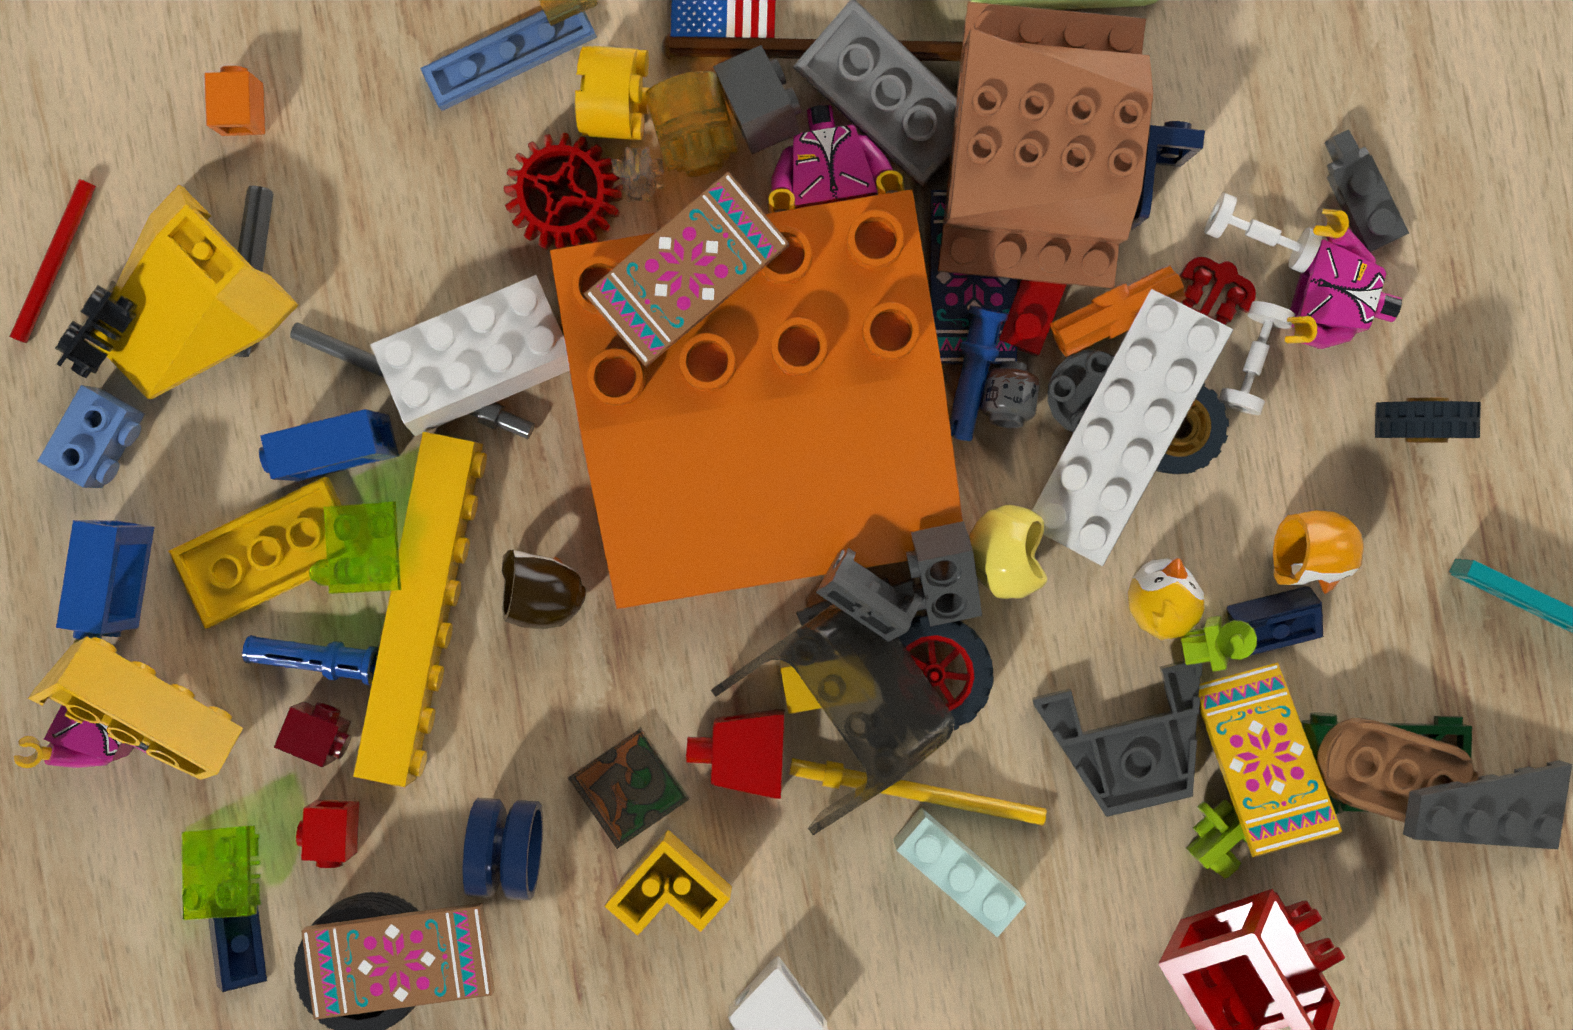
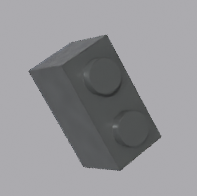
(758, 100)

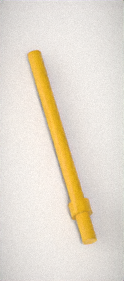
(834, 774)

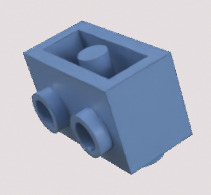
(92, 437)

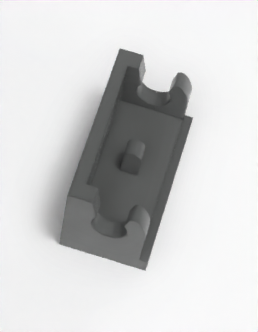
(868, 597)

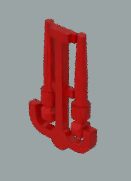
(1223, 275)

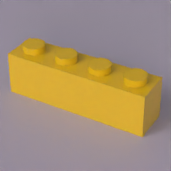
(139, 707)

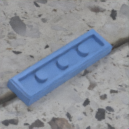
(503, 56)

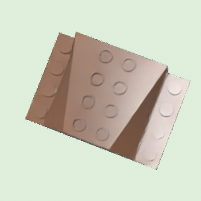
(1046, 144)

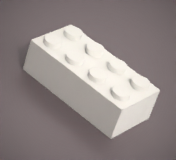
(472, 356)

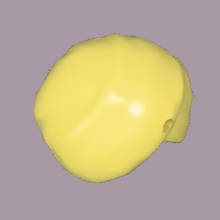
(1005, 551)

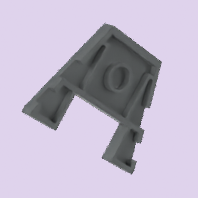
(1138, 759)

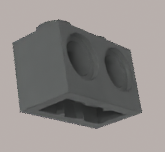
(946, 573)

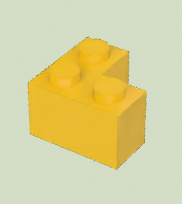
(671, 876)

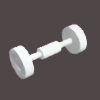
(1303, 250)
(1270, 316)

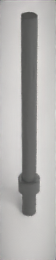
(490, 415)

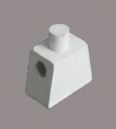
(775, 1003)

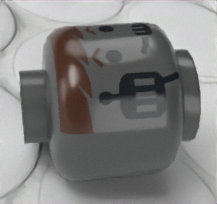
(1010, 395)

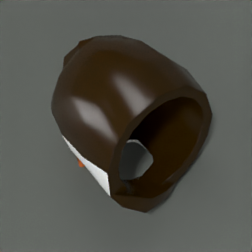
(539, 591)

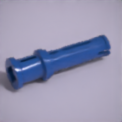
(978, 352)
(331, 660)

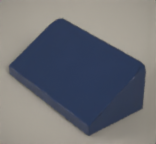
(1281, 618)
(237, 951)

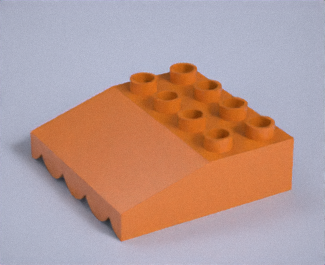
(775, 424)

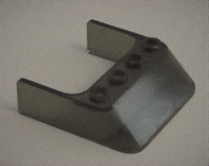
(868, 693)

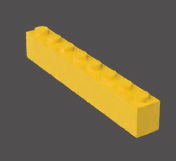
(419, 612)

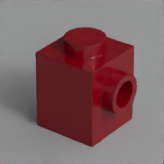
(314, 733)

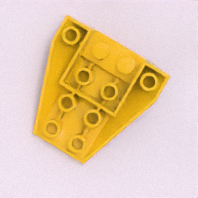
(192, 299)

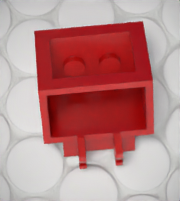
(1251, 967)

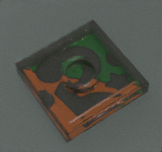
(628, 788)

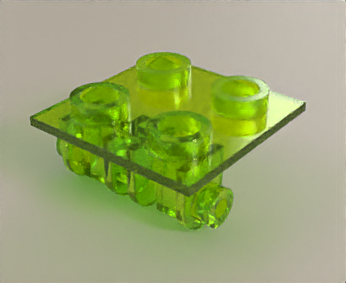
(359, 549)
(219, 873)

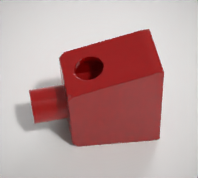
(743, 752)

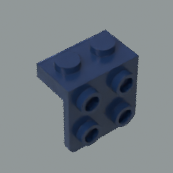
(1168, 146)

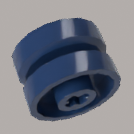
(503, 849)

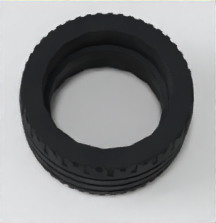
(353, 908)

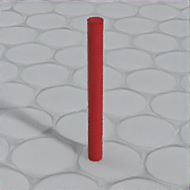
(52, 261)

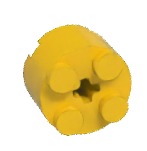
(612, 92)

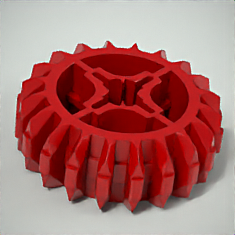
(567, 175)

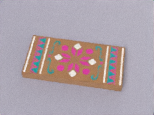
(687, 269)
(398, 961)

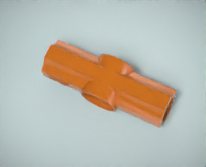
(1112, 311)

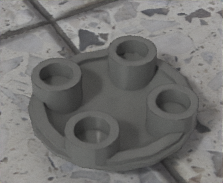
(1075, 385)

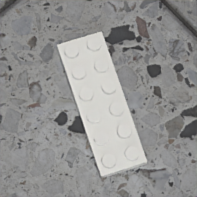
(1129, 425)

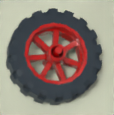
(975, 654)

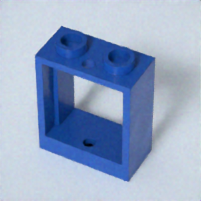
(328, 446)
(104, 577)

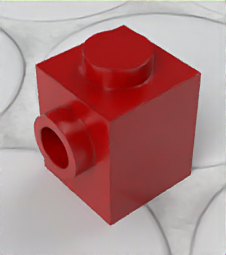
(329, 832)

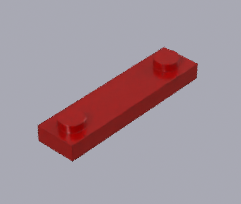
(1032, 315)

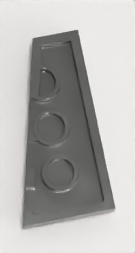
(1494, 810)

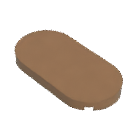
(1380, 764)

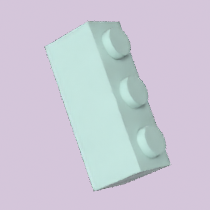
(959, 872)

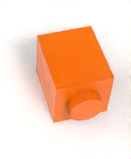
(234, 102)

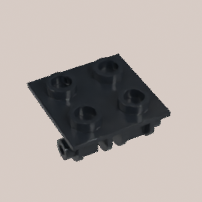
(98, 306)

